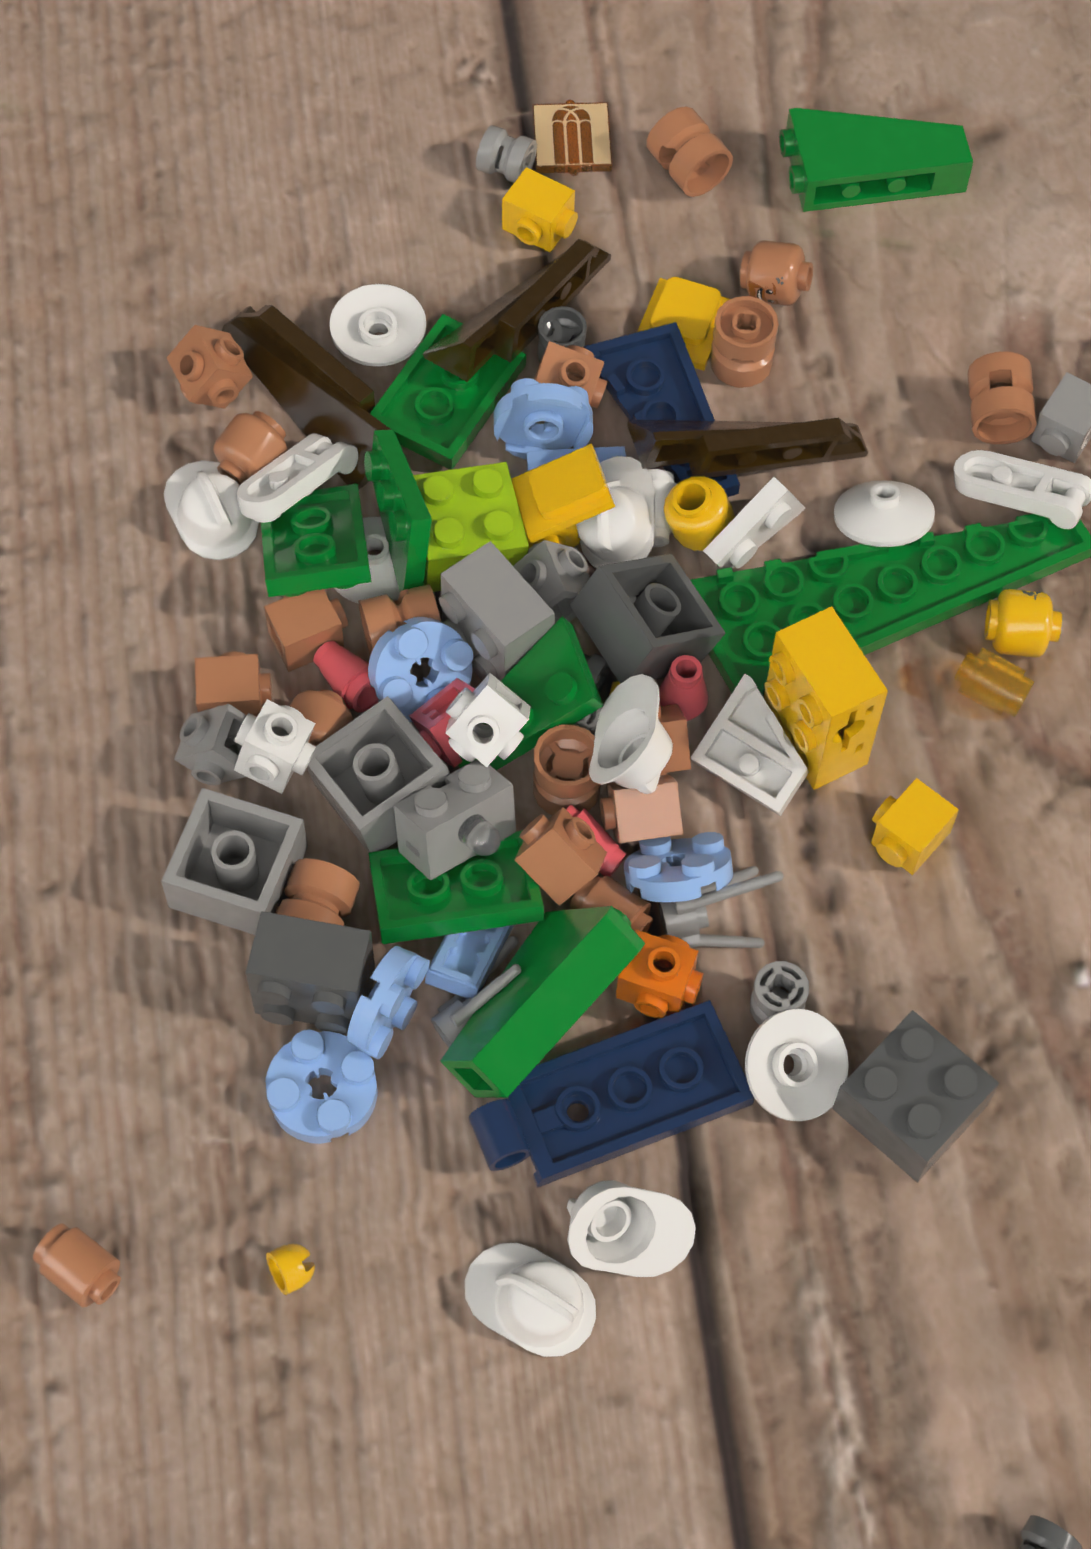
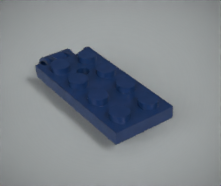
(635, 1091)

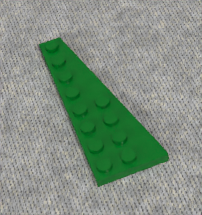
(881, 590)

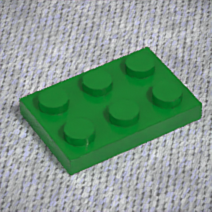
(437, 410)
(317, 544)
(467, 898)

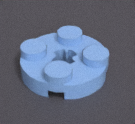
(563, 409)
(397, 652)
(678, 867)
(388, 1002)
(291, 1096)

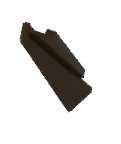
(513, 319)
(308, 382)
(743, 446)

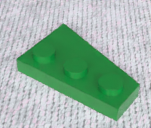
(400, 507)

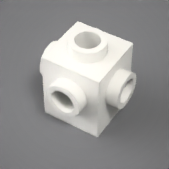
(488, 704)
(274, 745)

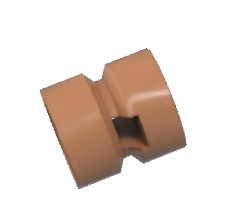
(689, 151)
(743, 341)
(1001, 398)
(384, 614)
(562, 769)
(319, 892)

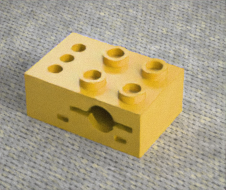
(824, 696)

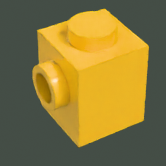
(539, 210)
(912, 826)

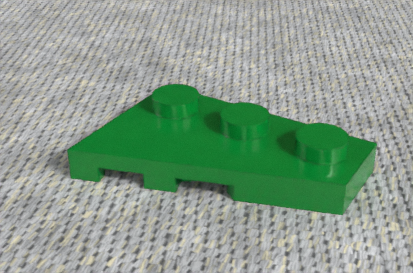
(555, 685)

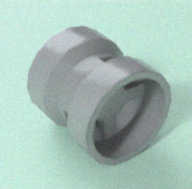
(505, 153)
(772, 977)

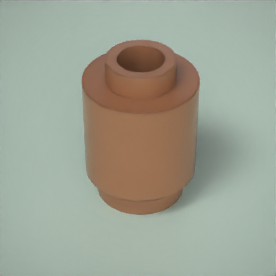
(608, 892)
(77, 1265)

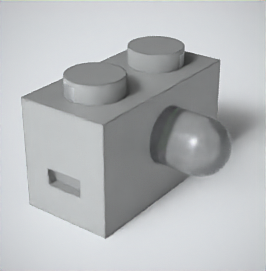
(456, 821)

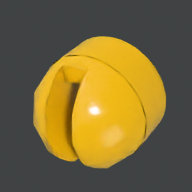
(287, 1267)

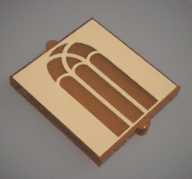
(572, 137)

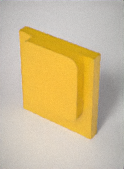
(692, 308)
(562, 493)

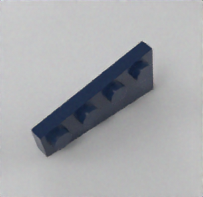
(656, 380)

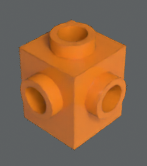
(660, 976)

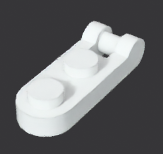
(294, 476)
(1023, 486)

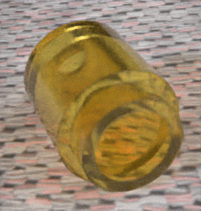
(993, 682)

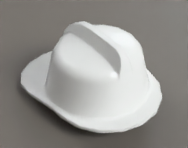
(208, 511)
(629, 527)
(629, 738)
(629, 1230)
(530, 1299)

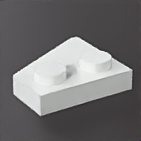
(752, 750)

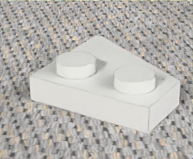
(754, 525)

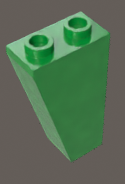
(871, 159)
(562, 974)

